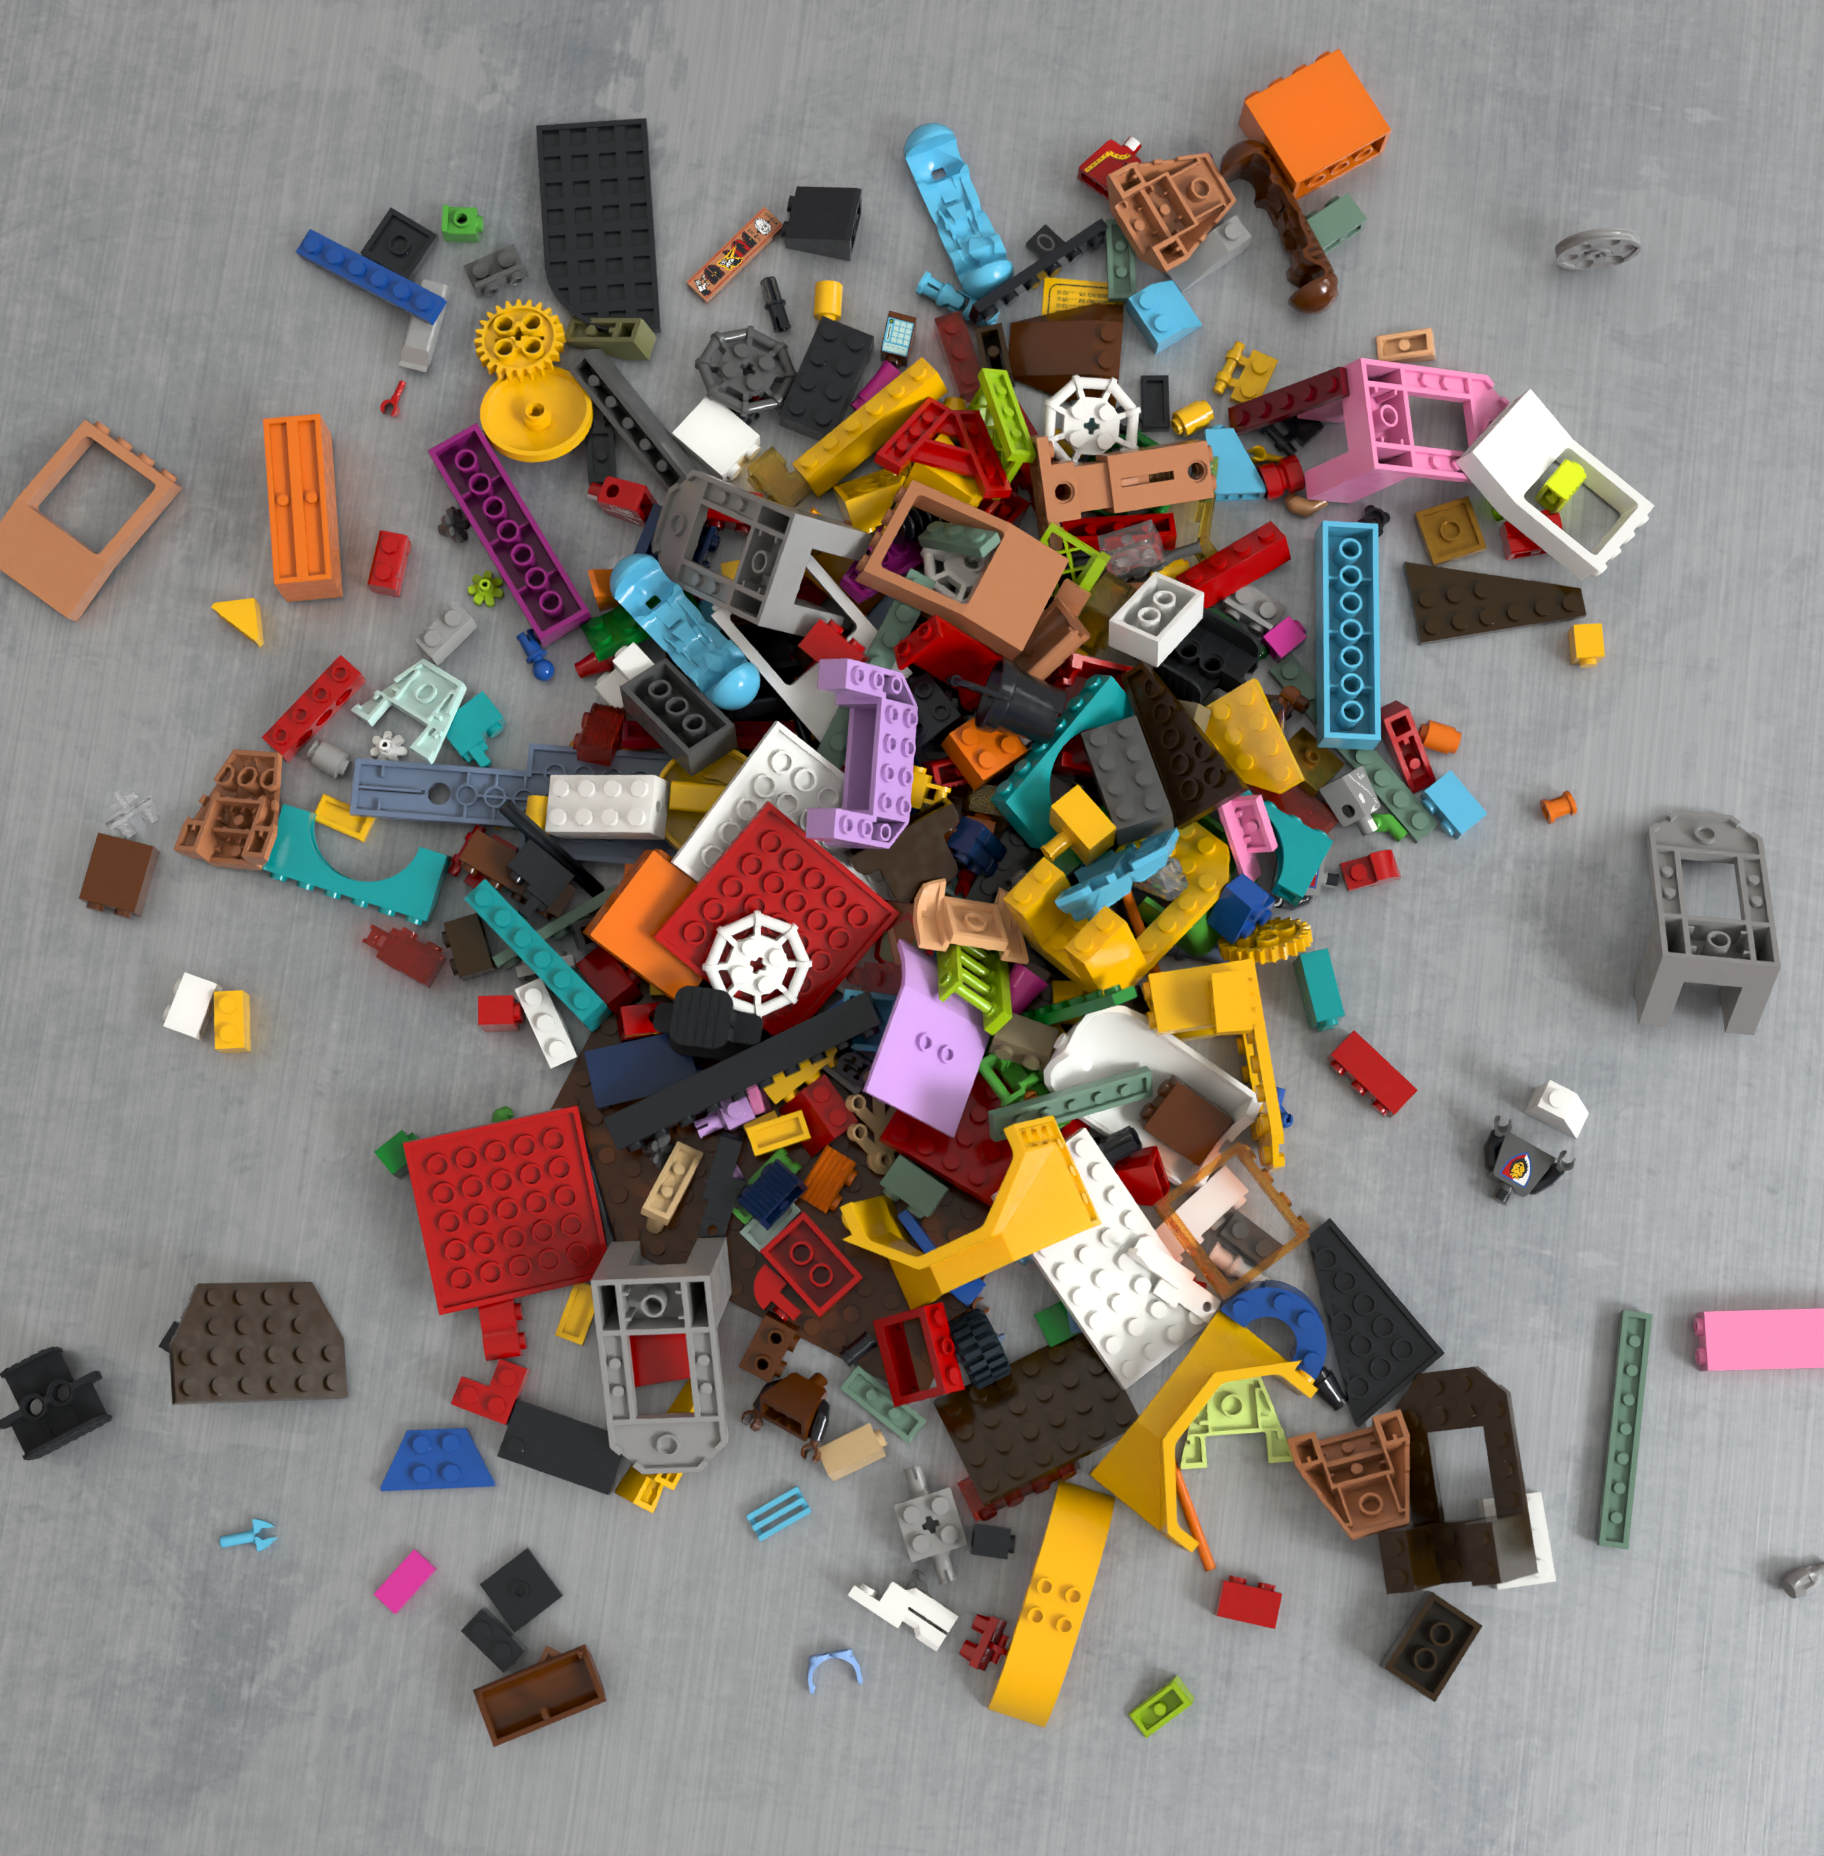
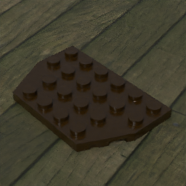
(256, 1345)

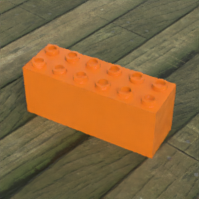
(302, 508)

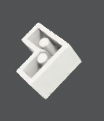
(628, 663)

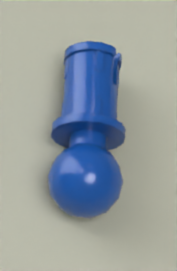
(542, 668)

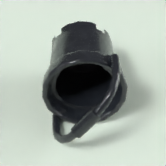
(1015, 702)

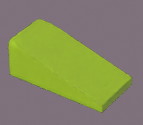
(1162, 1706)

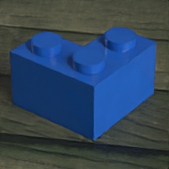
(1241, 909)

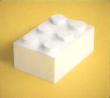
(1156, 619)
(1541, 1541)

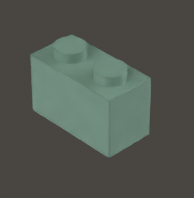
(1336, 222)

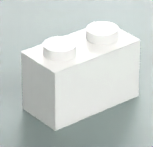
(191, 1006)

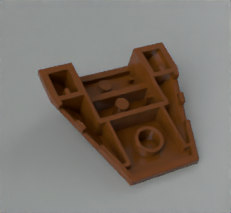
(1066, 343)

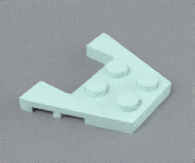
(426, 696)

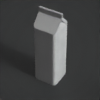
(421, 336)

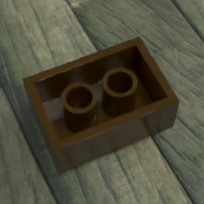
(1430, 1645)

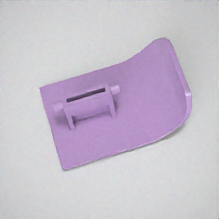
(928, 1047)

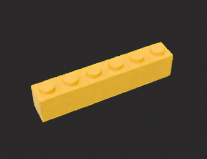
(868, 427)

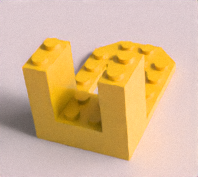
(1104, 949)
(1182, 1007)

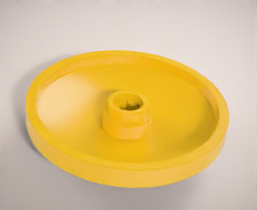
(536, 417)

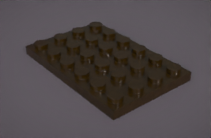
(1036, 1418)

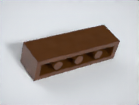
(490, 860)

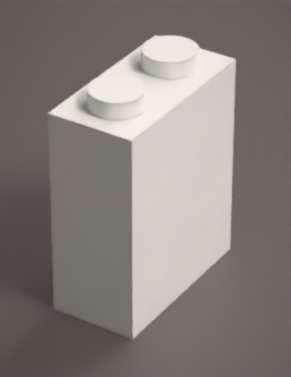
(717, 439)

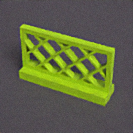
(1004, 412)
(1090, 571)

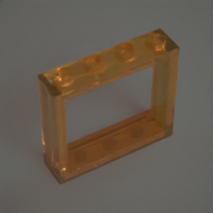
(1195, 1250)

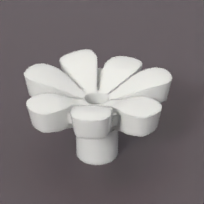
(388, 747)

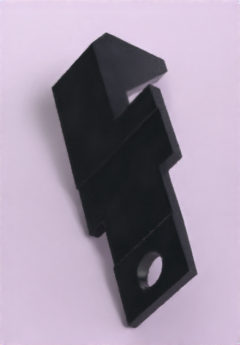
(722, 1188)

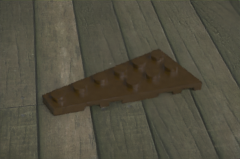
(1469, 604)
(1186, 760)

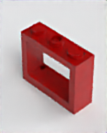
(898, 1360)

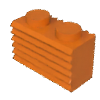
(828, 1179)

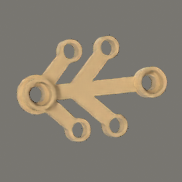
(877, 1123)

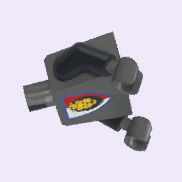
(1519, 1165)

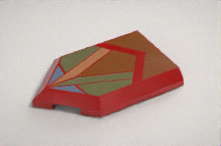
(902, 927)

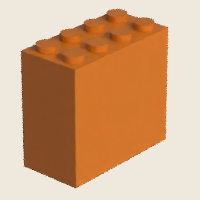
(1316, 123)
(636, 912)

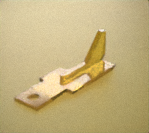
(1204, 516)

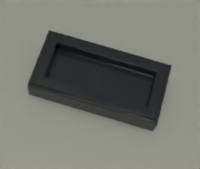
(1154, 403)

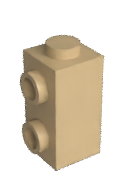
(852, 1451)

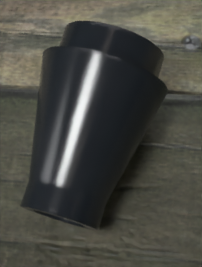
(1329, 1389)

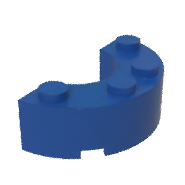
(1290, 1305)

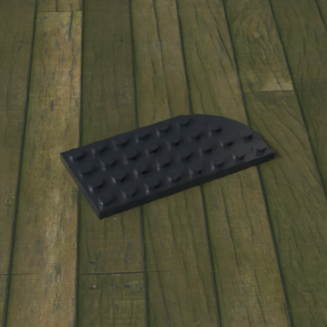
(599, 220)

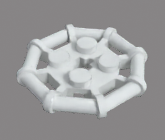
(1095, 408)
(955, 571)
(773, 958)

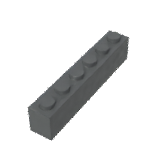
(632, 417)

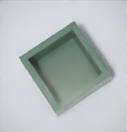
(914, 1186)

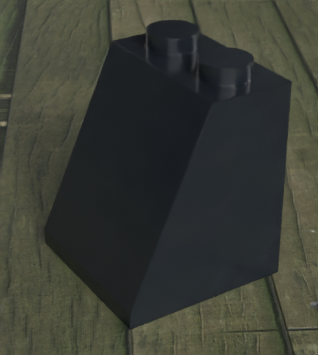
(823, 221)

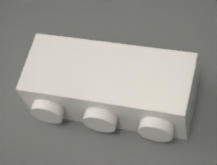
(546, 1022)

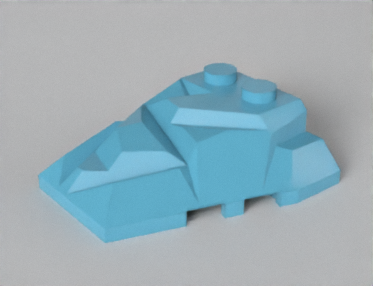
(1113, 873)

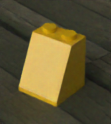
(947, 482)

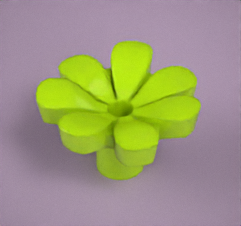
(486, 593)

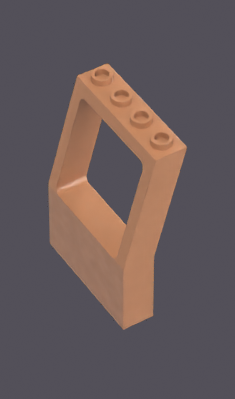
(53, 560)
(1008, 590)

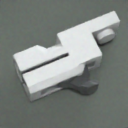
(910, 1605)

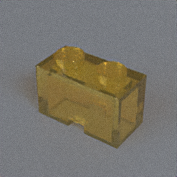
(773, 479)

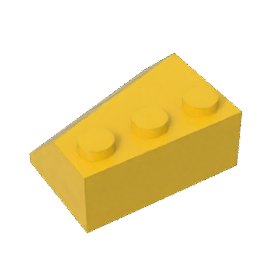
(868, 497)

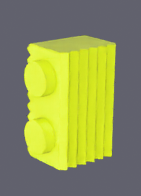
(1561, 486)

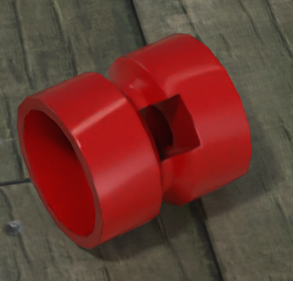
(1285, 476)

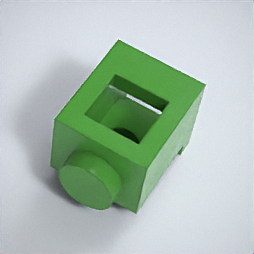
(465, 232)

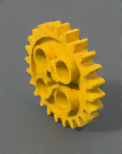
(519, 341)
(1269, 942)

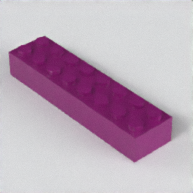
(510, 535)

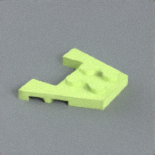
(1236, 1409)

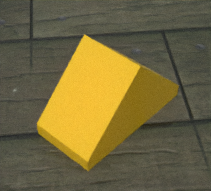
(243, 616)

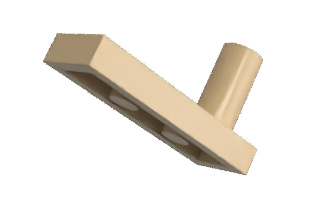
(670, 1186)

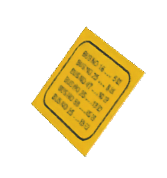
(1069, 293)

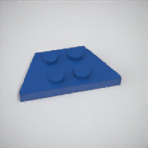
(437, 1462)

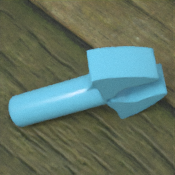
(249, 1536)

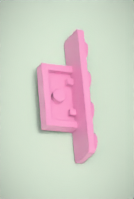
(1247, 832)

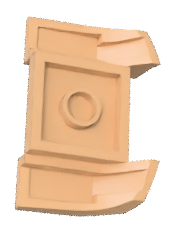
(966, 922)

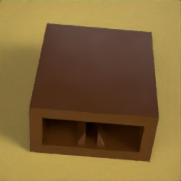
(119, 876)
(1185, 1120)

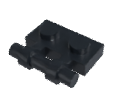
(1298, 429)

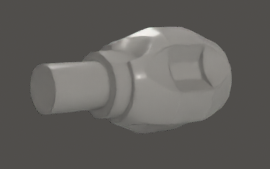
(1803, 1580)

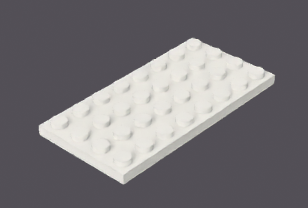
(1104, 1285)

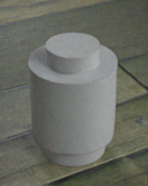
(329, 758)

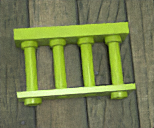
(992, 985)

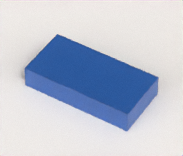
(917, 1231)

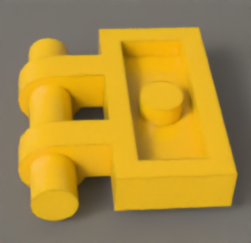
(1254, 378)

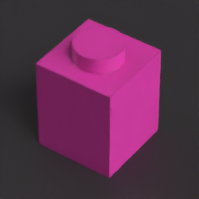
(1284, 638)

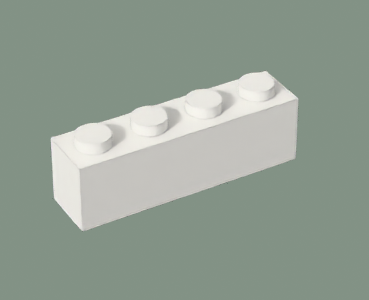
(1205, 1209)

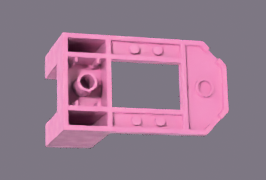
(1381, 428)

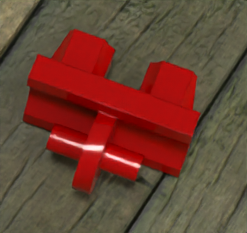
(991, 1644)

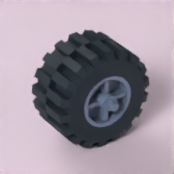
(979, 1348)

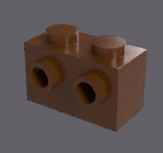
(769, 1347)

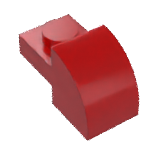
(1370, 870)
(768, 1289)

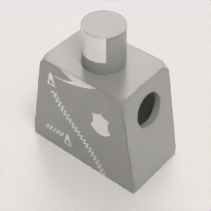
(1353, 800)

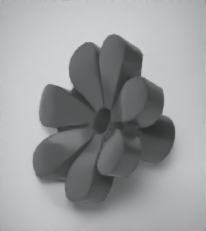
(453, 525)
(658, 1151)

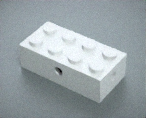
(607, 807)

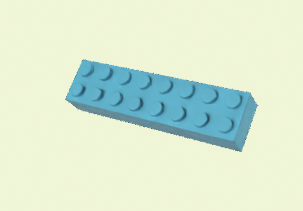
(1347, 635)

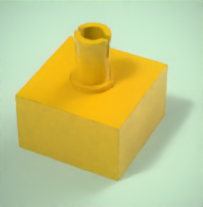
(1080, 827)

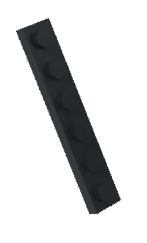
(1031, 277)

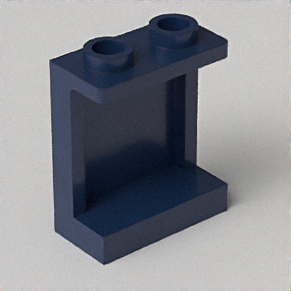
(707, 542)

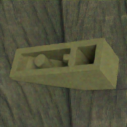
(626, 338)

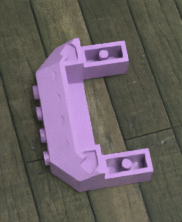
(877, 756)

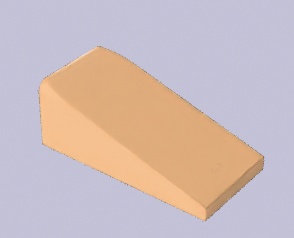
(1406, 346)

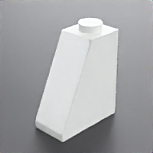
(1557, 1108)

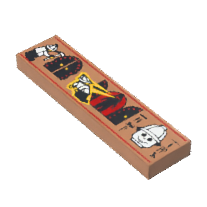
(735, 255)

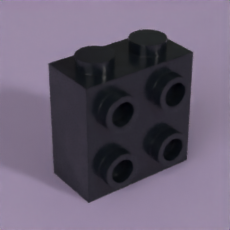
(935, 713)

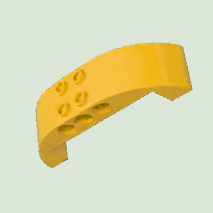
(1053, 1604)

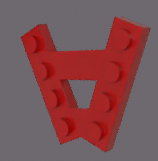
(974, 459)

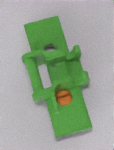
(1023, 1081)

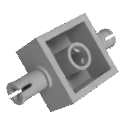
(947, 1534)

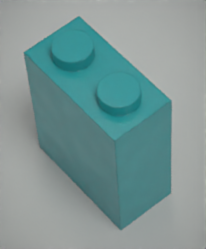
(1318, 990)

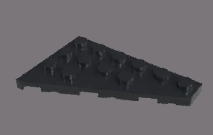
(1372, 1331)

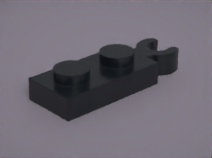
(601, 451)

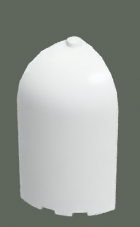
(1121, 1041)

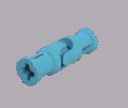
(948, 298)

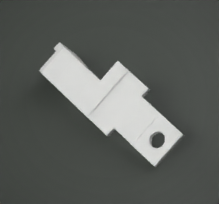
(1175, 1280)

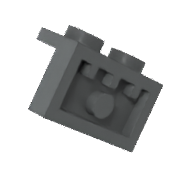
(496, 271)

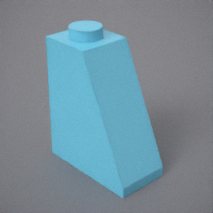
(1236, 473)

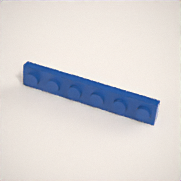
(371, 277)

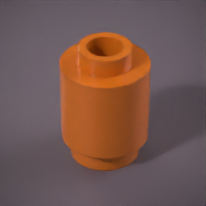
(1439, 737)

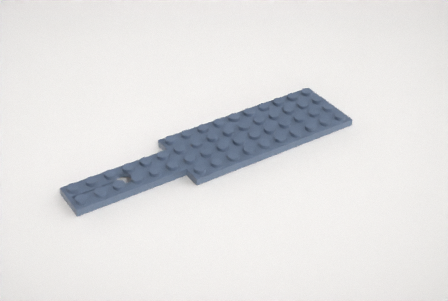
(480, 793)

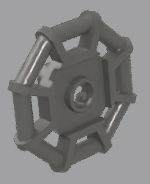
(749, 357)

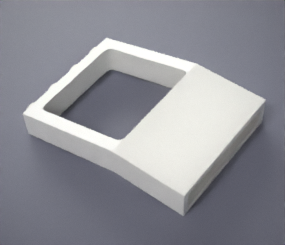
(1513, 457)
(810, 705)

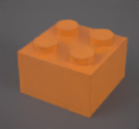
(982, 754)

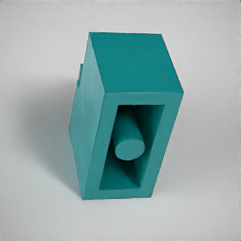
(471, 727)

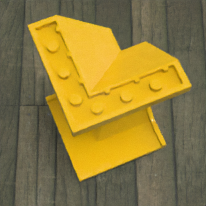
(1034, 1209)
(1143, 1460)

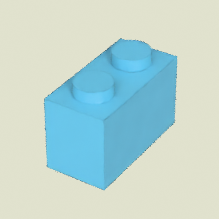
(1452, 805)

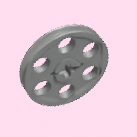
(1598, 248)

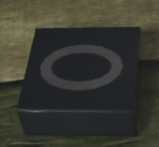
(1044, 242)

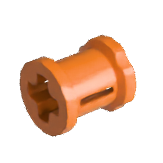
(1558, 807)

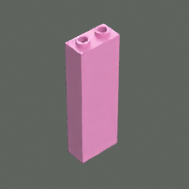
(1760, 1339)

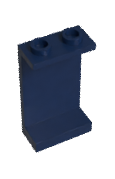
(636, 1070)

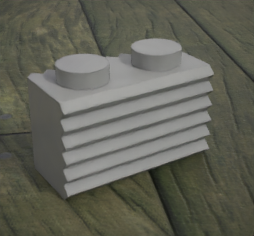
(446, 633)

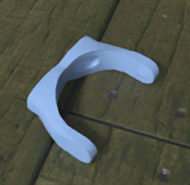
(845, 1654)

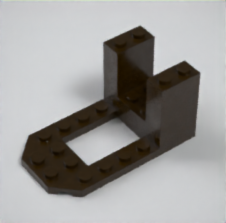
(1468, 1549)

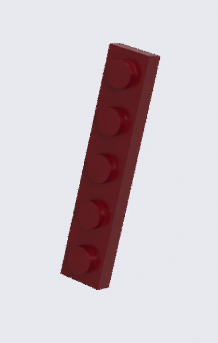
(1289, 401)

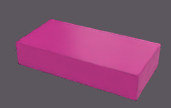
(405, 1581)

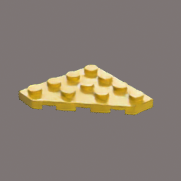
(1252, 740)

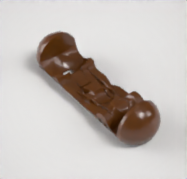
(1309, 263)

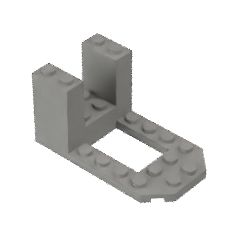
(771, 560)
(1701, 948)
(663, 1300)

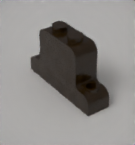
(916, 855)

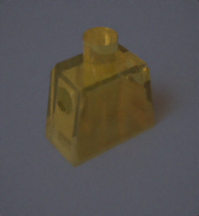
(979, 801)

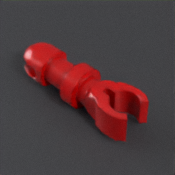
(964, 882)

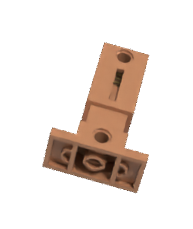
(1118, 481)

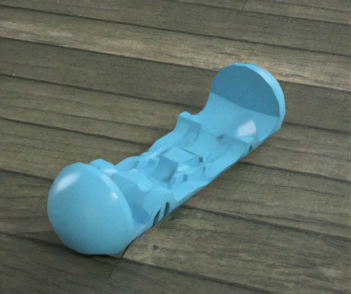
(956, 210)
(683, 633)

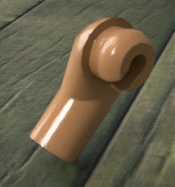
(1302, 506)

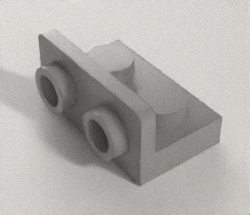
(1253, 609)

